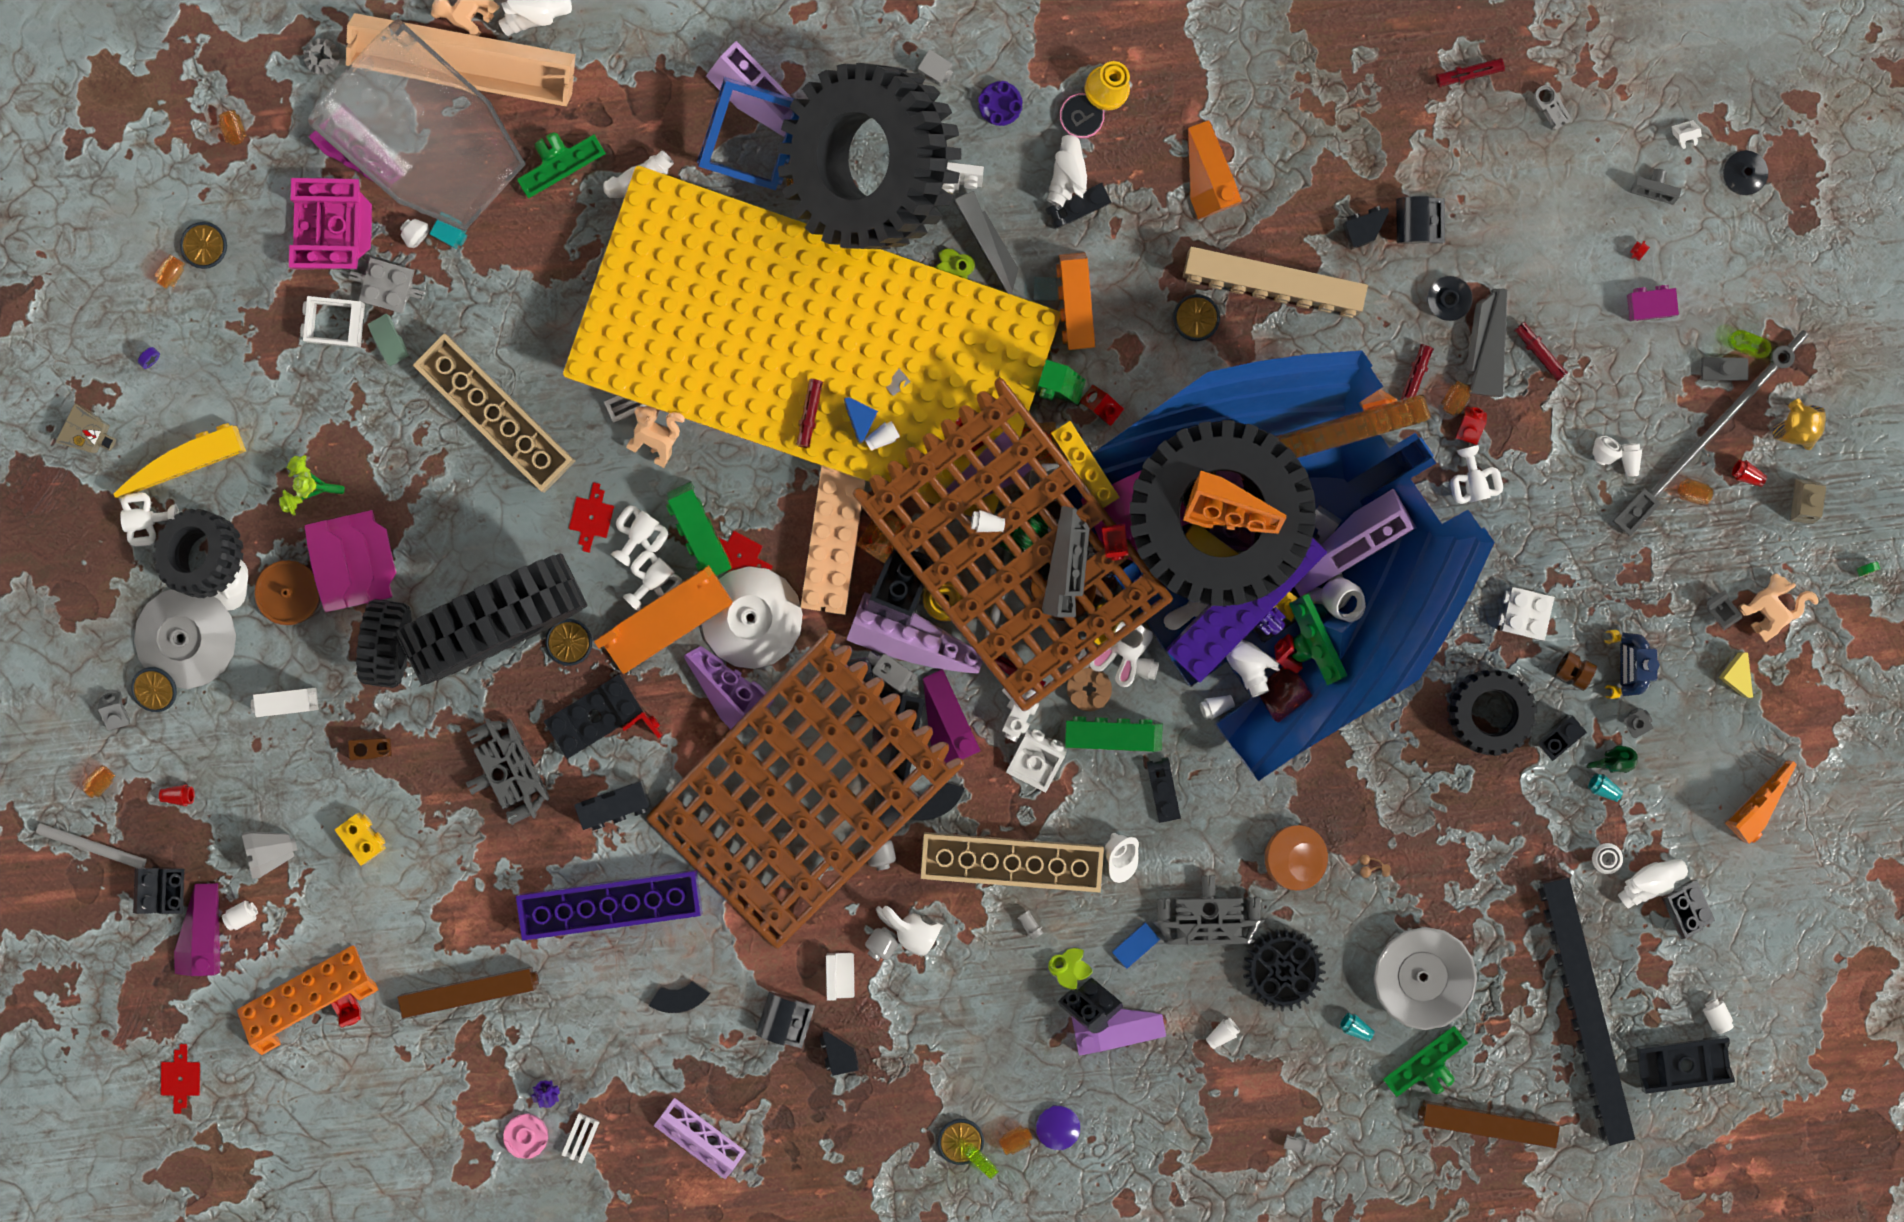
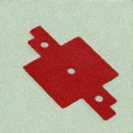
(581, 515)
(747, 548)
(190, 1079)

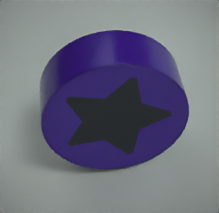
(148, 358)

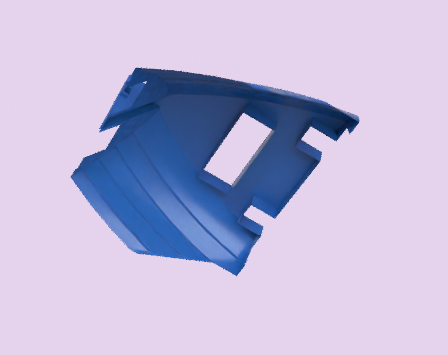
(1408, 586)

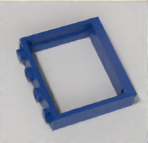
(716, 120)

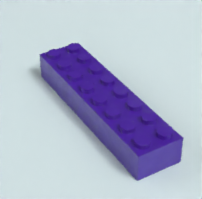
(1222, 628)
(609, 905)

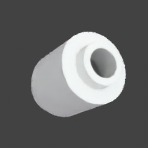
(240, 915)
(1718, 1016)

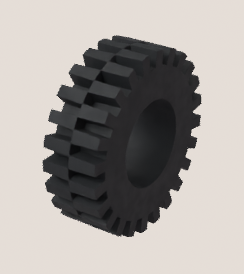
(915, 165)
(1159, 498)
(491, 619)

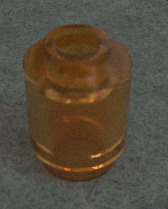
(231, 127)
(169, 271)
(1456, 398)
(1695, 492)
(98, 781)
(1016, 1140)

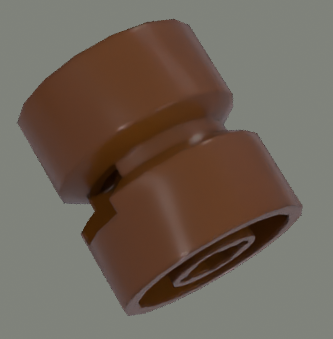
(1583, 674)

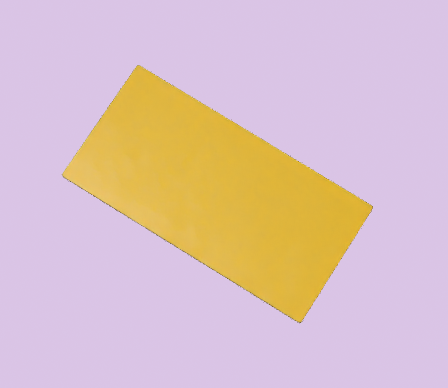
(738, 307)

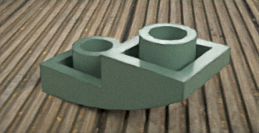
(388, 340)

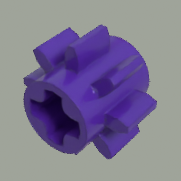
(1272, 622)
(545, 1094)

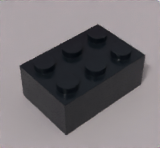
(898, 588)

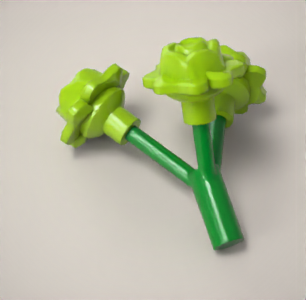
(304, 485)

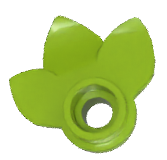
(951, 263)
(1072, 969)

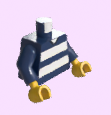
(1637, 664)

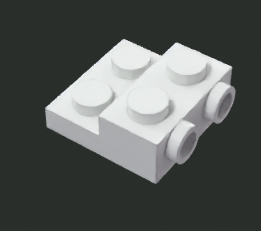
(970, 177)
(1526, 613)
(1037, 760)

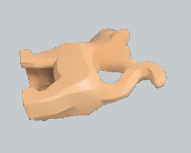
(463, 12)
(655, 435)
(1773, 610)

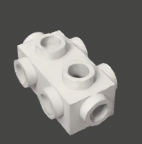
(1016, 721)

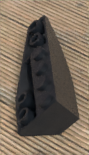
(890, 751)

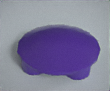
(1000, 103)
(1058, 1127)

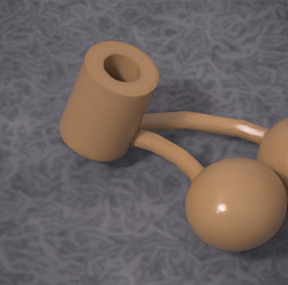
(1366, 871)

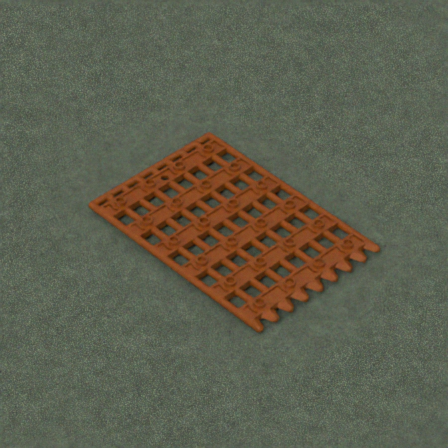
(1026, 563)
(818, 775)

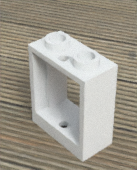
(355, 327)
(284, 702)

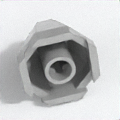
(267, 851)

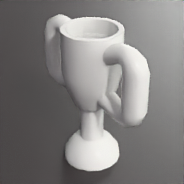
(1475, 480)
(140, 519)
(639, 532)
(653, 579)

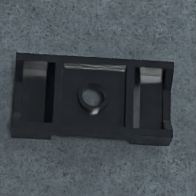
(572, 724)
(1662, 1070)

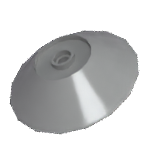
(207, 636)
(1448, 982)

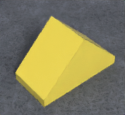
(1738, 675)

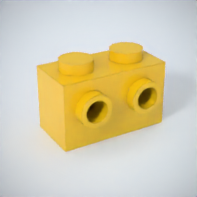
(361, 838)

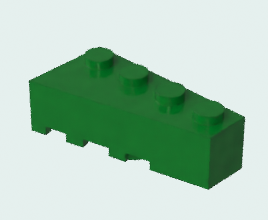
(1060, 383)
(697, 529)
(1114, 735)

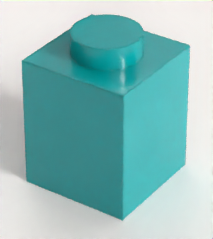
(448, 234)

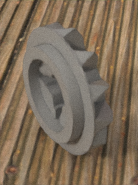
(326, 65)

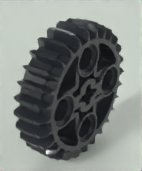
(1269, 997)

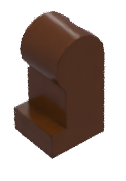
(369, 748)

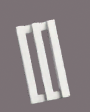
(612, 410)
(573, 1156)

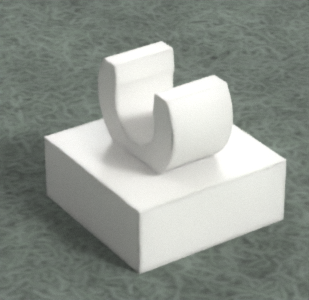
(1687, 131)

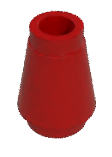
(1748, 473)
(177, 795)

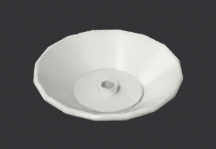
(775, 622)

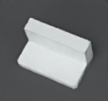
(840, 975)

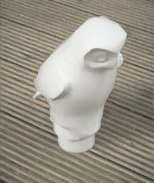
(531, 13)
(1068, 173)
(617, 186)
(1250, 665)
(1653, 881)

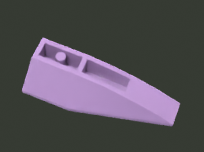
(741, 66)
(1358, 538)
(918, 643)

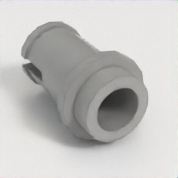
(1030, 925)
(1298, 1145)

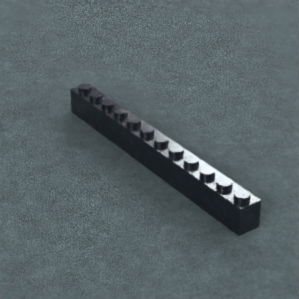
(1586, 1011)

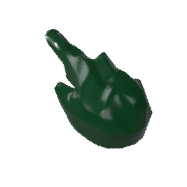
(1620, 760)

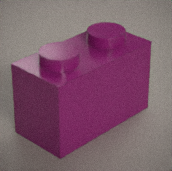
(1652, 304)

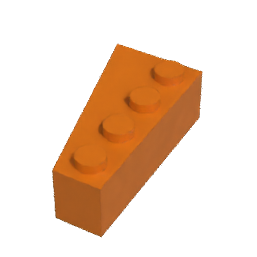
(1076, 301)

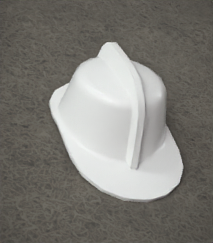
(236, 592)
(1122, 857)

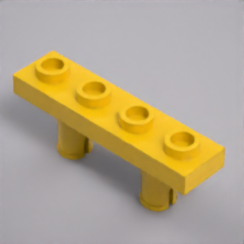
(1084, 463)

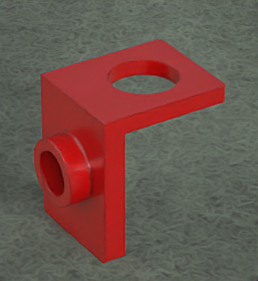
(1103, 405)
(651, 721)

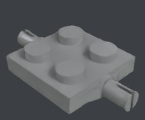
(386, 285)

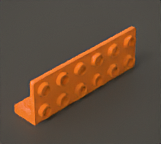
(665, 620)
(303, 997)

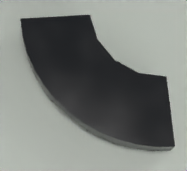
(940, 803)
(679, 1000)

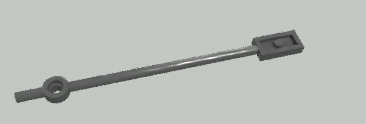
(1645, 502)

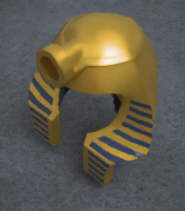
(1802, 426)

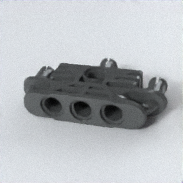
(519, 763)
(1208, 932)

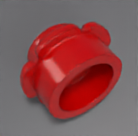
(1639, 250)

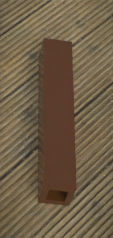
(468, 992)
(1489, 1124)

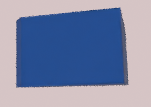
(860, 417)
(1340, 633)

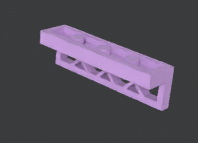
(698, 1145)

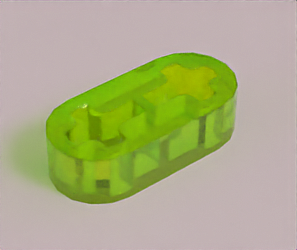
(1747, 348)
(981, 1161)

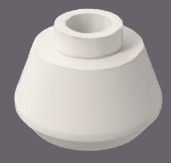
(414, 232)
(1606, 450)
(1612, 855)

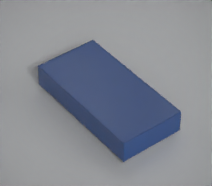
(1136, 945)

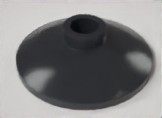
(1736, 178)
(1460, 293)

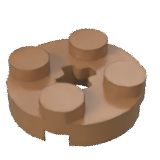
(1096, 699)

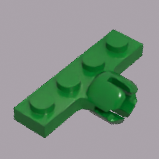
(559, 162)
(1314, 641)
(1428, 1065)

